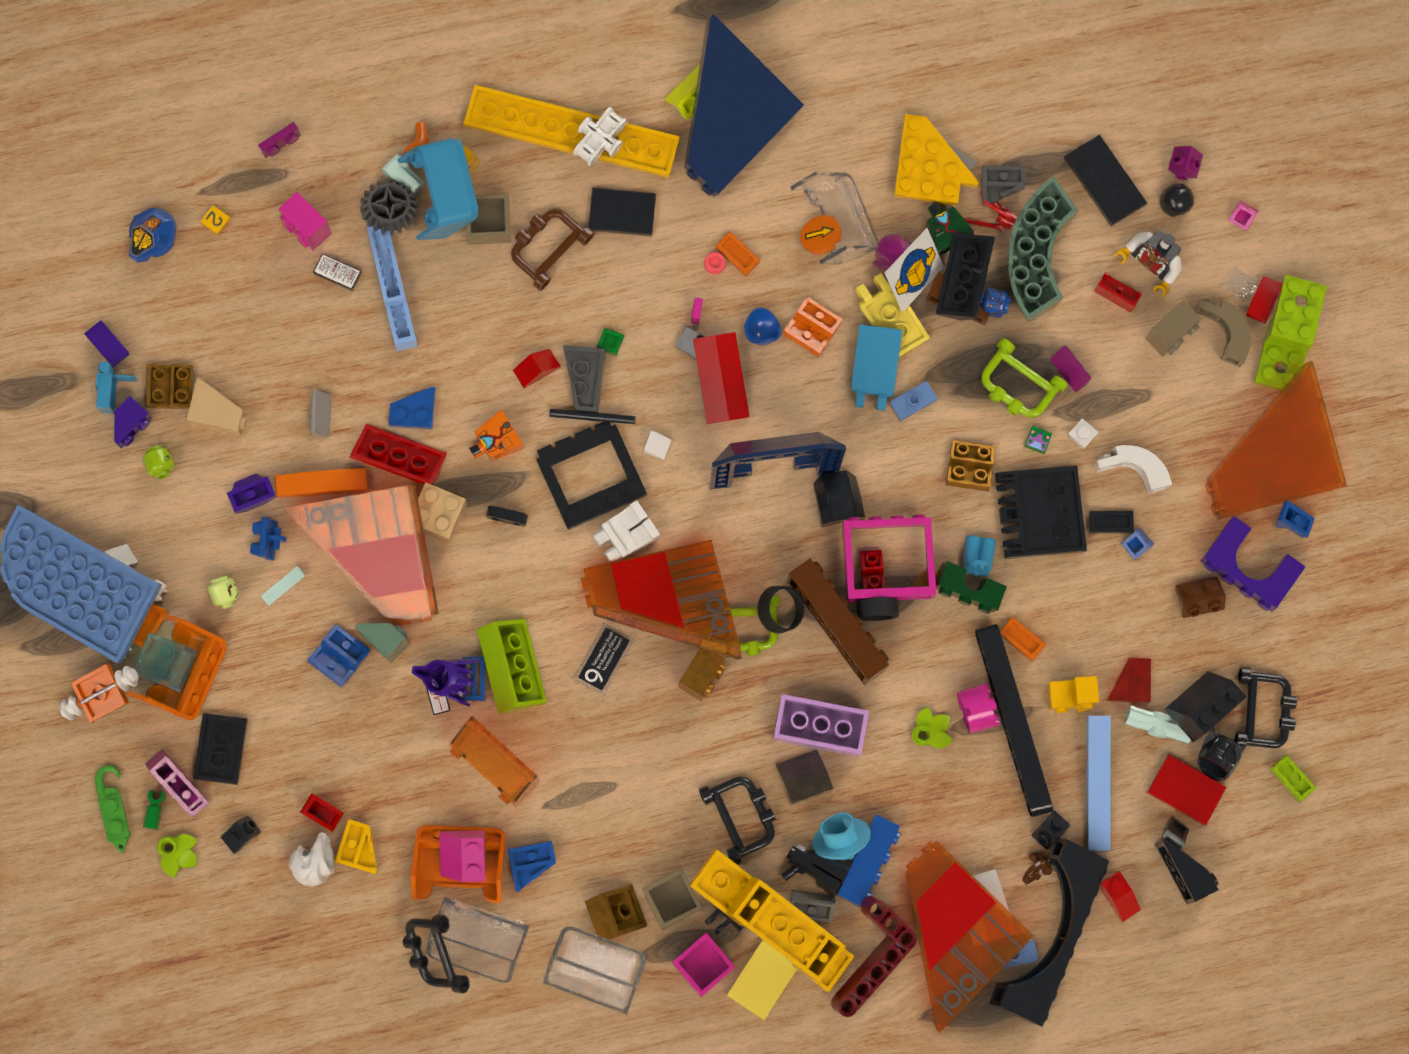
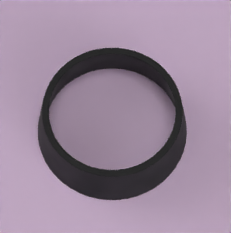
(764, 609)

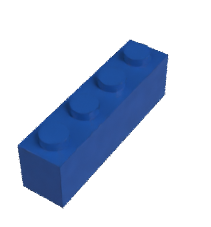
(867, 862)

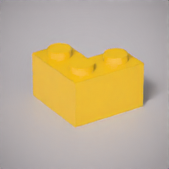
(1078, 694)

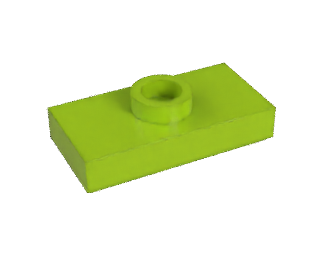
(1292, 778)

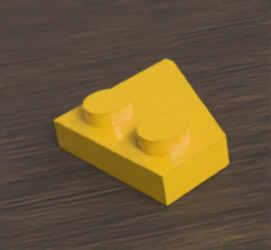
(357, 848)

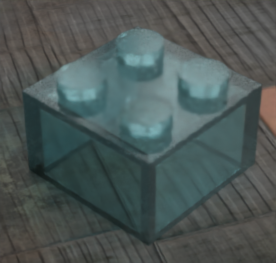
(164, 662)

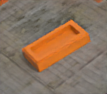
(737, 254)
(1022, 639)

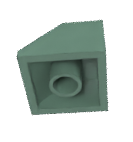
(384, 638)

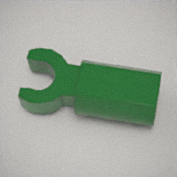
(153, 811)

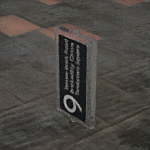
(604, 659)

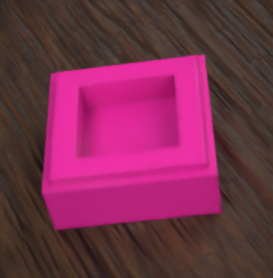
(696, 312)

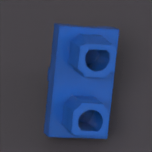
(269, 538)

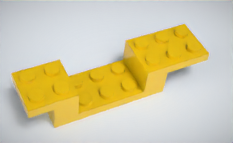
(772, 919)

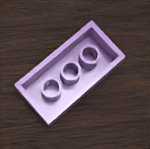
(820, 725)

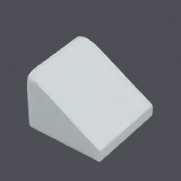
(657, 445)

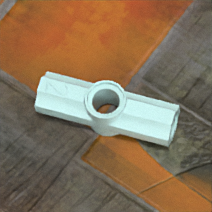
(1156, 724)

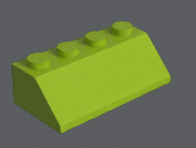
(511, 665)

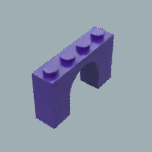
(1222, 559)

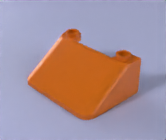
(427, 867)

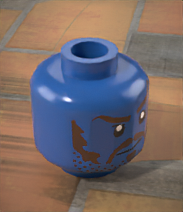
(995, 302)

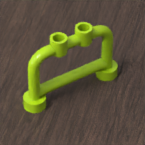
(1014, 405)
(753, 648)

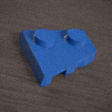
(414, 410)

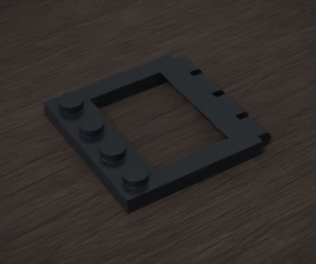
(602, 501)

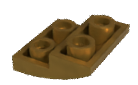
(169, 386)
(970, 465)

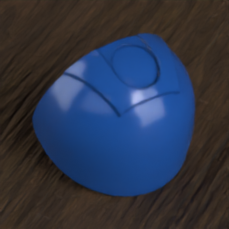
(762, 327)

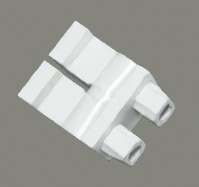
(622, 536)

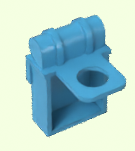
(106, 386)

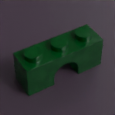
(951, 582)

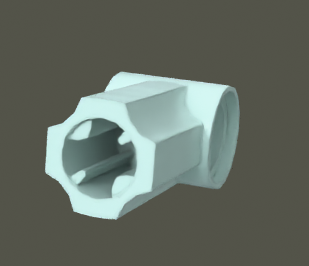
(403, 173)

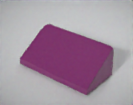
(1070, 368)

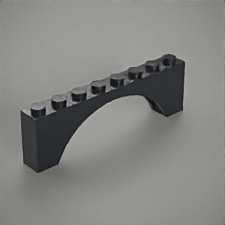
(1079, 878)

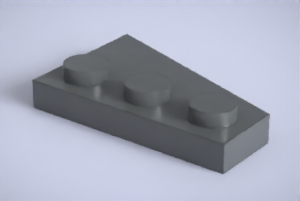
(586, 376)

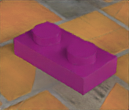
(273, 144)

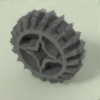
(374, 208)

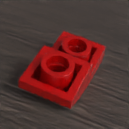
(1264, 299)
(872, 569)

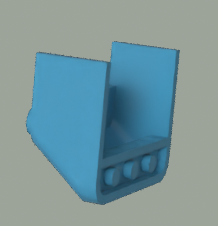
(448, 186)

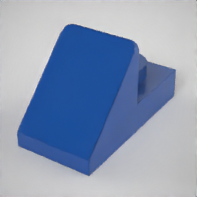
(1295, 520)

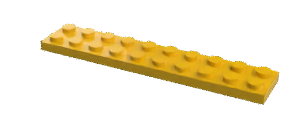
(558, 129)

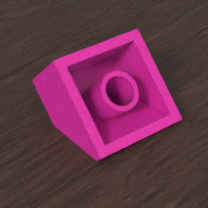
(463, 855)

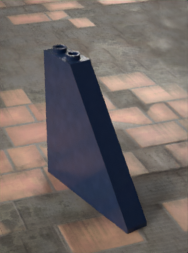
(734, 109)

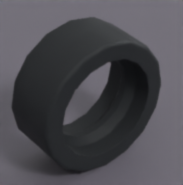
(877, 609)

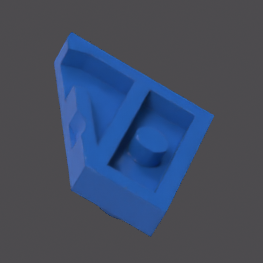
(530, 862)

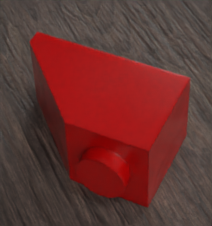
(1120, 896)

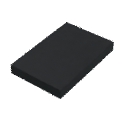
(622, 212)
(220, 749)

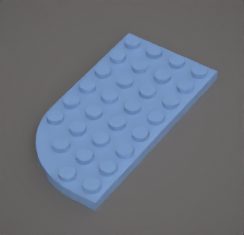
(74, 584)

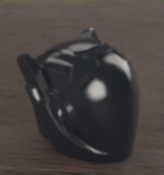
(1219, 756)

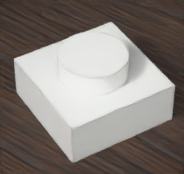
(1082, 434)

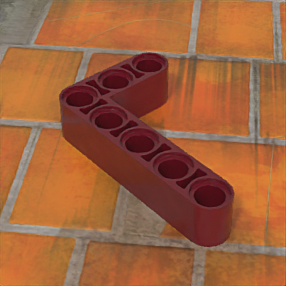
(876, 958)

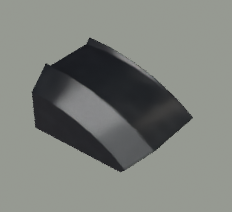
(838, 498)

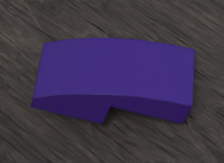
(106, 343)

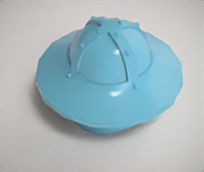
(841, 837)

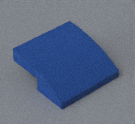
(338, 656)

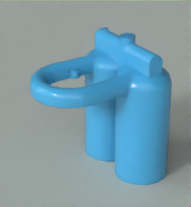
(978, 555)

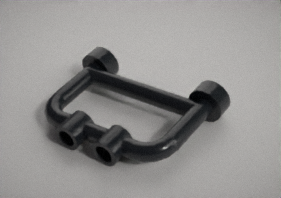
(1287, 702)
(757, 797)
(437, 925)

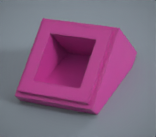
(1243, 215)

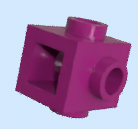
(1185, 162)

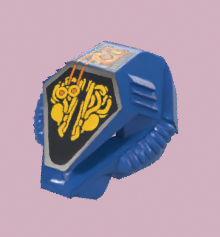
(151, 234)

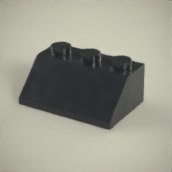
(1204, 704)

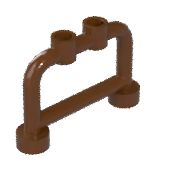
(538, 223)

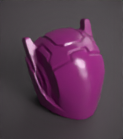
(889, 250)

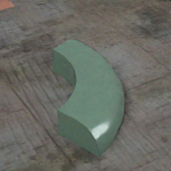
(1032, 248)

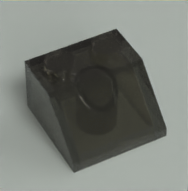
(804, 777)

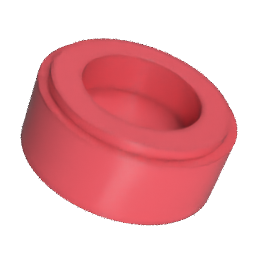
(714, 263)

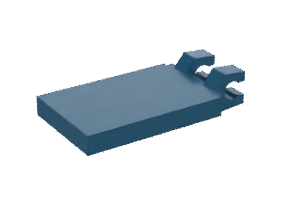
(876, 364)

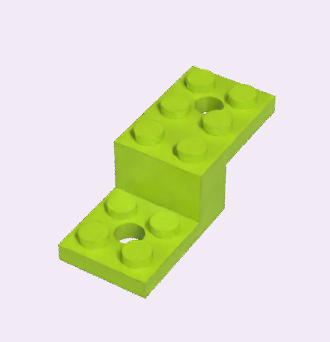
(1290, 331)

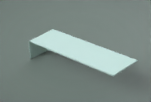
(283, 585)

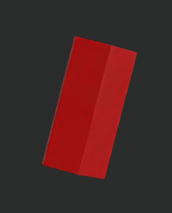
(721, 378)
(398, 455)

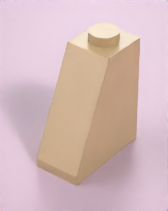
(214, 411)

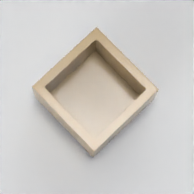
(440, 512)

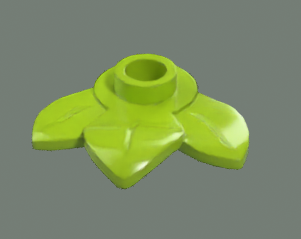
(933, 727)
(179, 856)

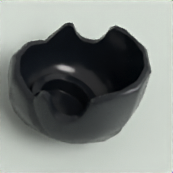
(1177, 200)

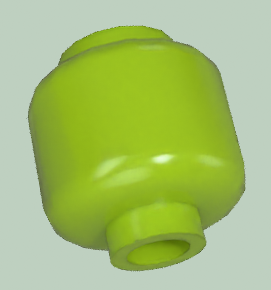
(158, 462)

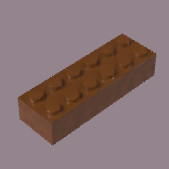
(837, 621)

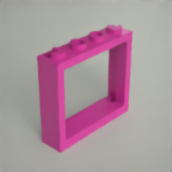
(896, 521)

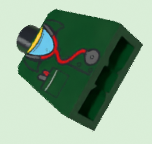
(944, 225)

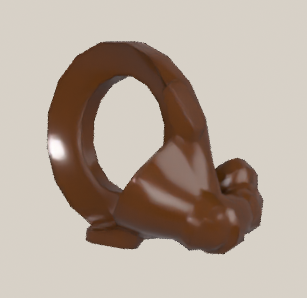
(1042, 866)

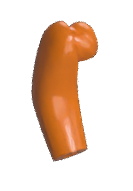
(421, 136)

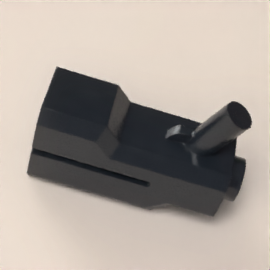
(802, 863)

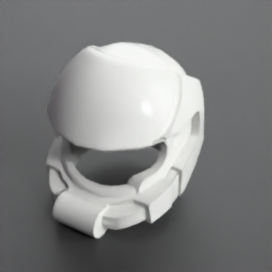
(314, 867)

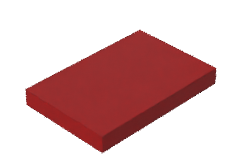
(1186, 790)

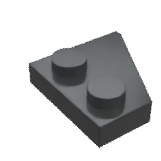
(1001, 182)

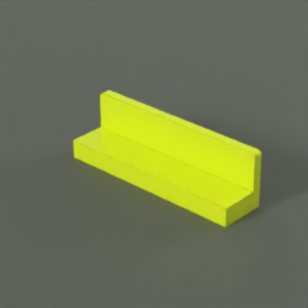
(684, 94)

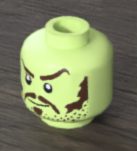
(223, 591)

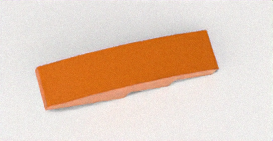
(320, 482)

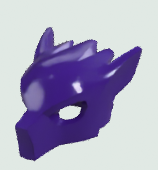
(448, 677)

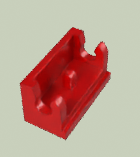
(1117, 292)

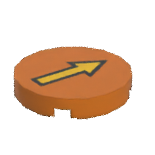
(821, 234)

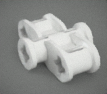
(600, 136)

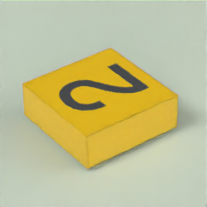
(215, 220)

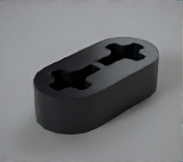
(506, 516)

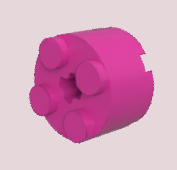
(978, 708)

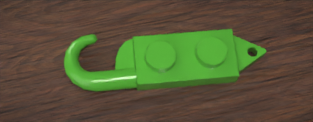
(112, 810)

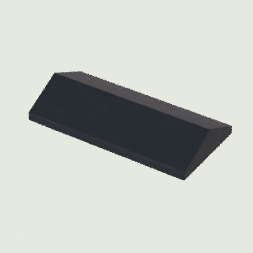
(965, 276)

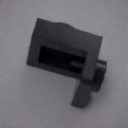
(1052, 827)
(240, 834)

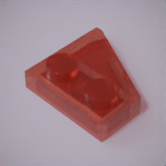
(1133, 682)

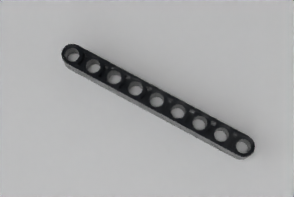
(1014, 720)

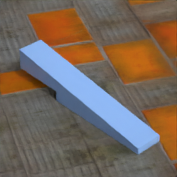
(392, 289)
(1098, 782)

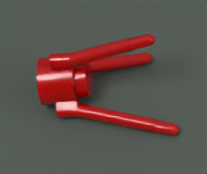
(1005, 217)

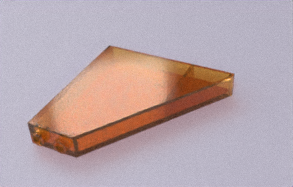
(1281, 455)

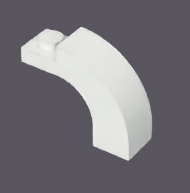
(1142, 461)

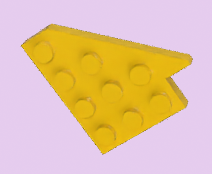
(928, 165)

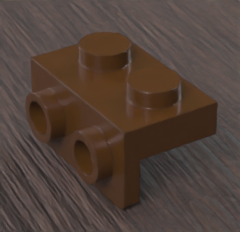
(1201, 597)

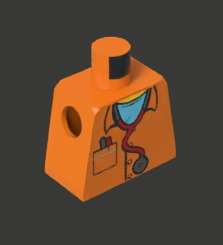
(496, 438)

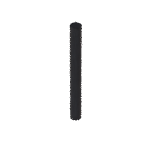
(592, 416)

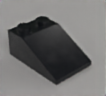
(1189, 876)

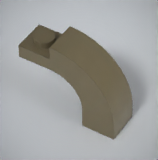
(1234, 326)

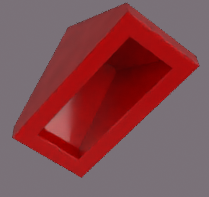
(536, 367)
(321, 812)

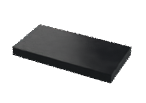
(1105, 180)

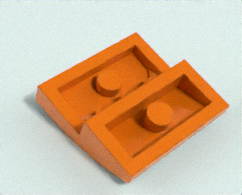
(812, 326)

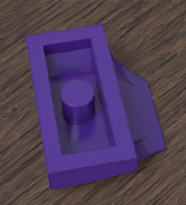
(251, 493)

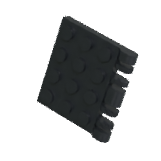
(1045, 510)

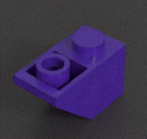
(128, 421)

